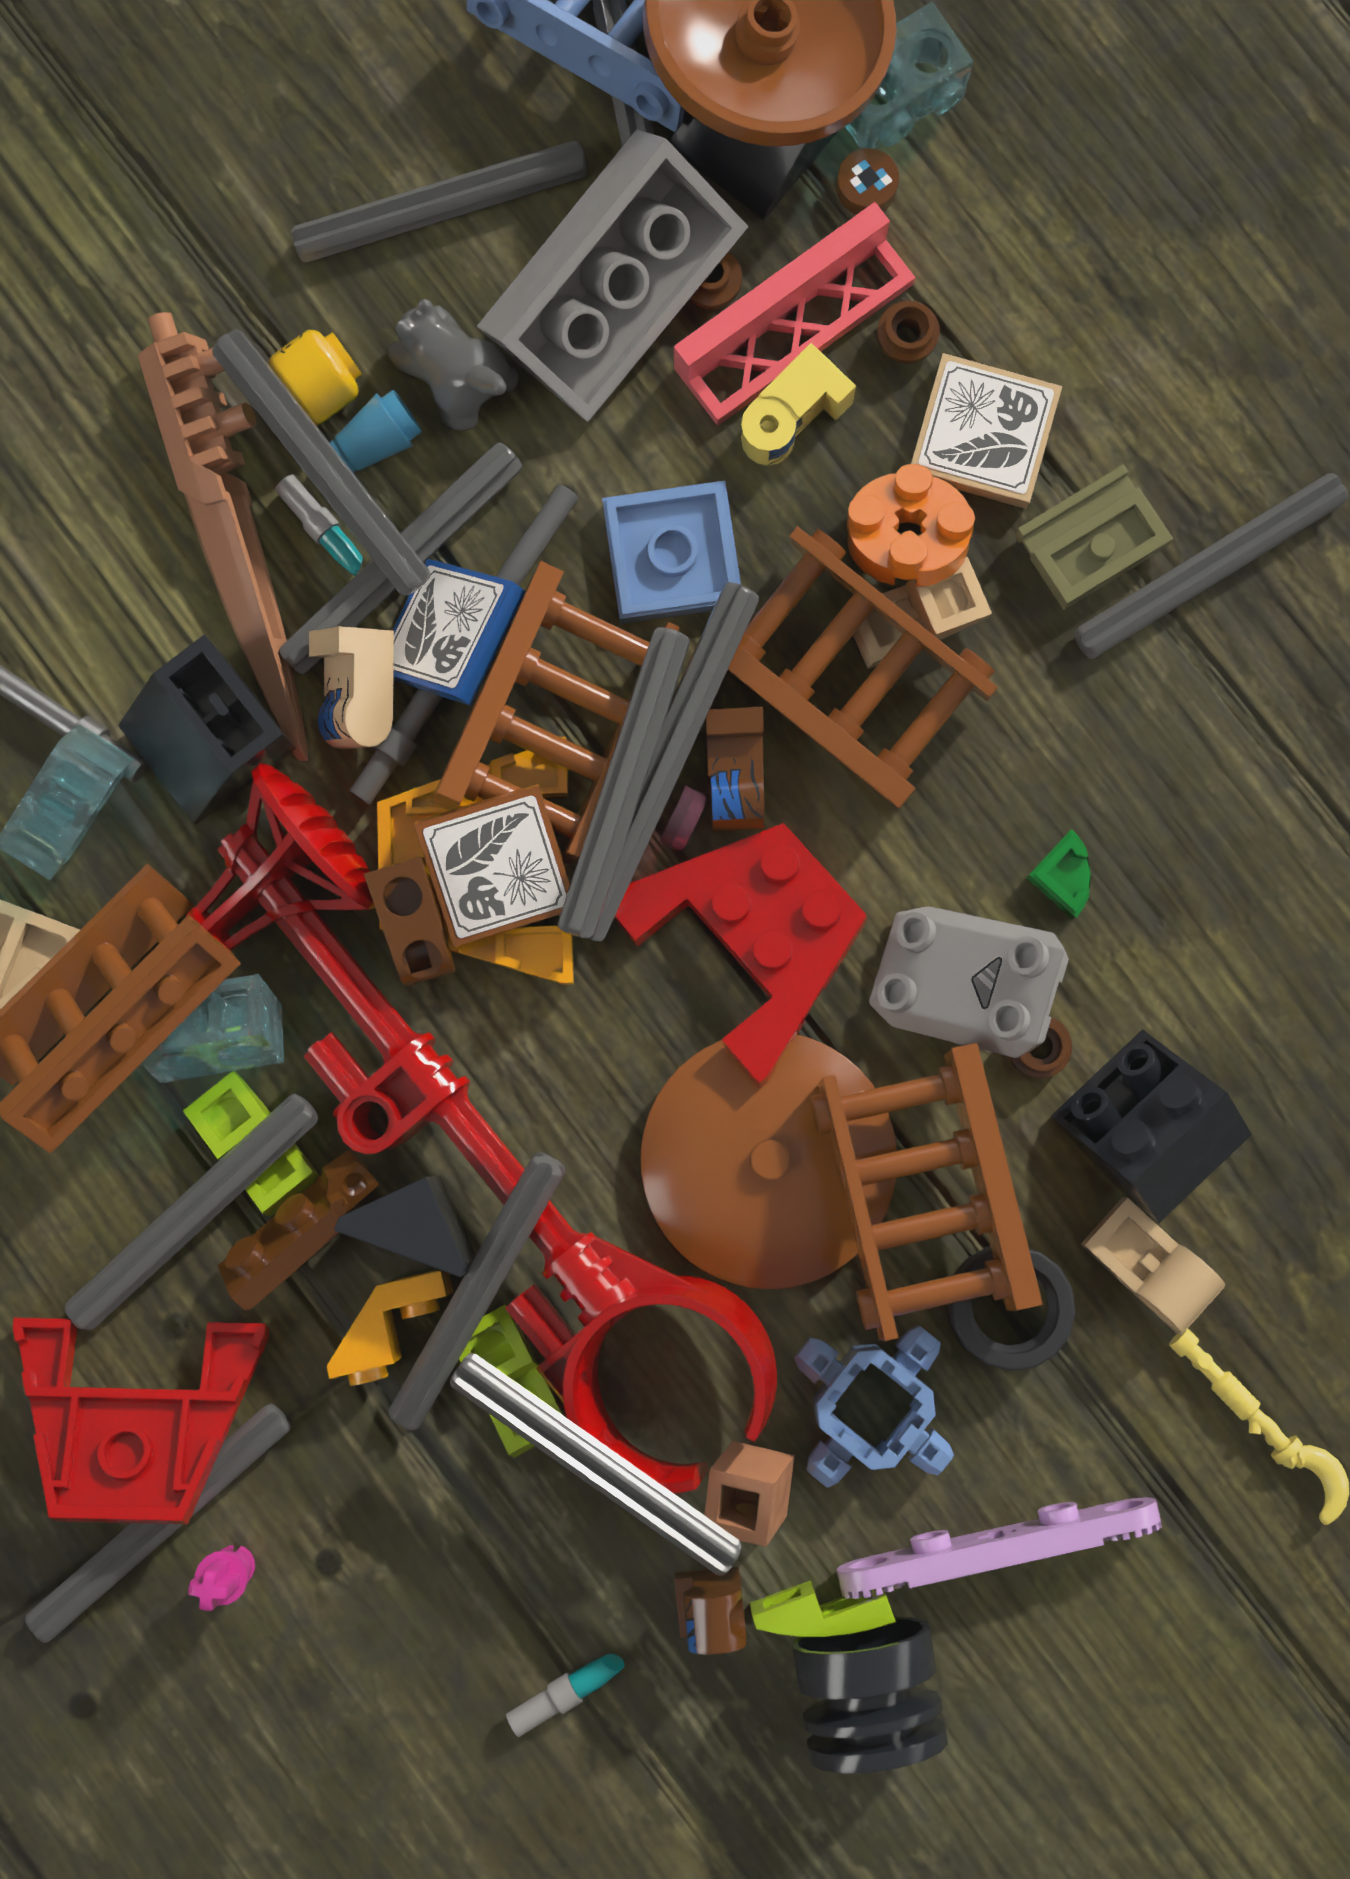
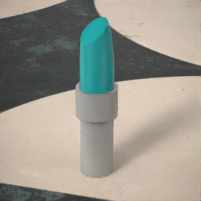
(320, 524)
(564, 1693)

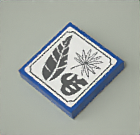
(453, 630)

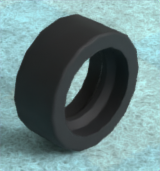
(1037, 1349)

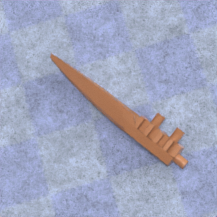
(201, 455)

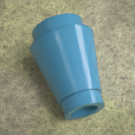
(376, 432)

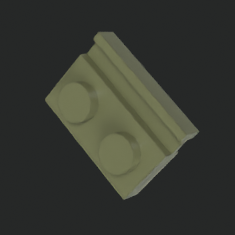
(1093, 537)

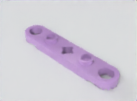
(1056, 1532)

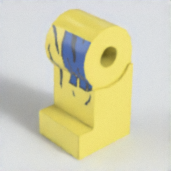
(792, 403)

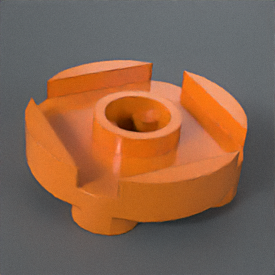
(914, 498)

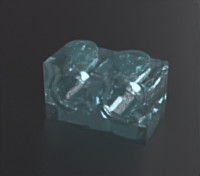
(911, 92)
(63, 801)
(227, 1032)

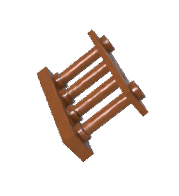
(496, 721)
(842, 729)
(124, 1026)
(990, 1211)

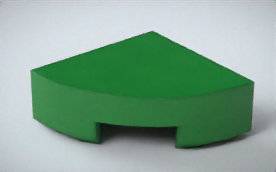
(1065, 875)

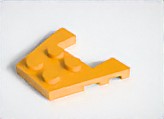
(530, 950)

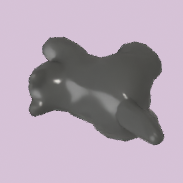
(457, 367)

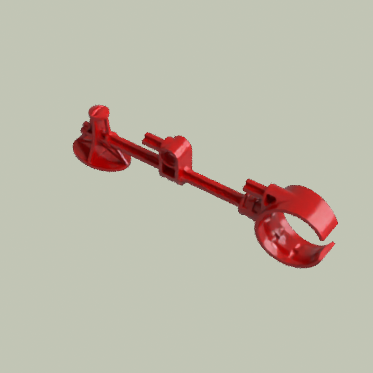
(421, 1089)

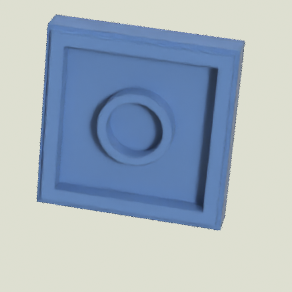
(670, 550)

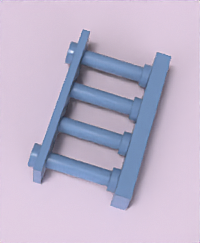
(586, 51)

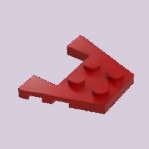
(772, 914)
(130, 1449)

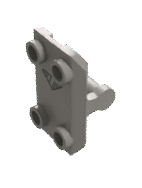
(969, 980)

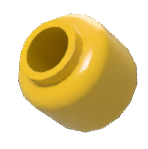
(317, 374)

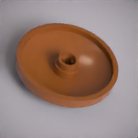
(771, 65)
(748, 1177)

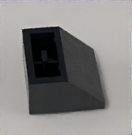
(202, 729)
(1153, 1124)

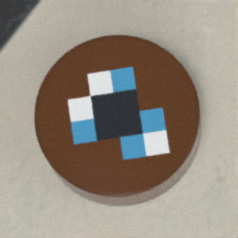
(867, 178)

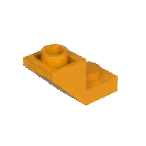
(373, 1335)

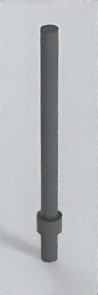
(399, 743)

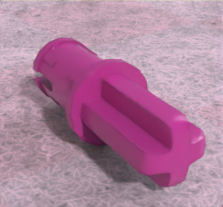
(222, 1577)

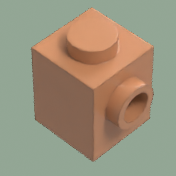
(749, 1492)

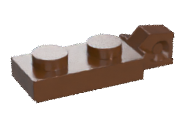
(295, 1232)

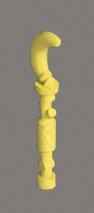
(1287, 1451)

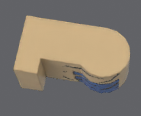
(355, 685)

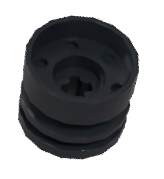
(870, 1705)

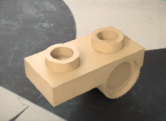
(1153, 1265)

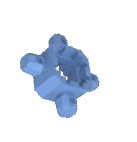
(927, 1448)

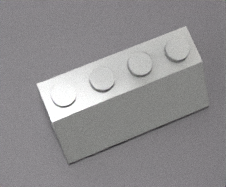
(613, 273)

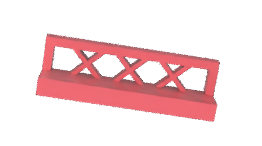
(779, 297)

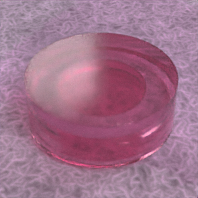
(683, 819)

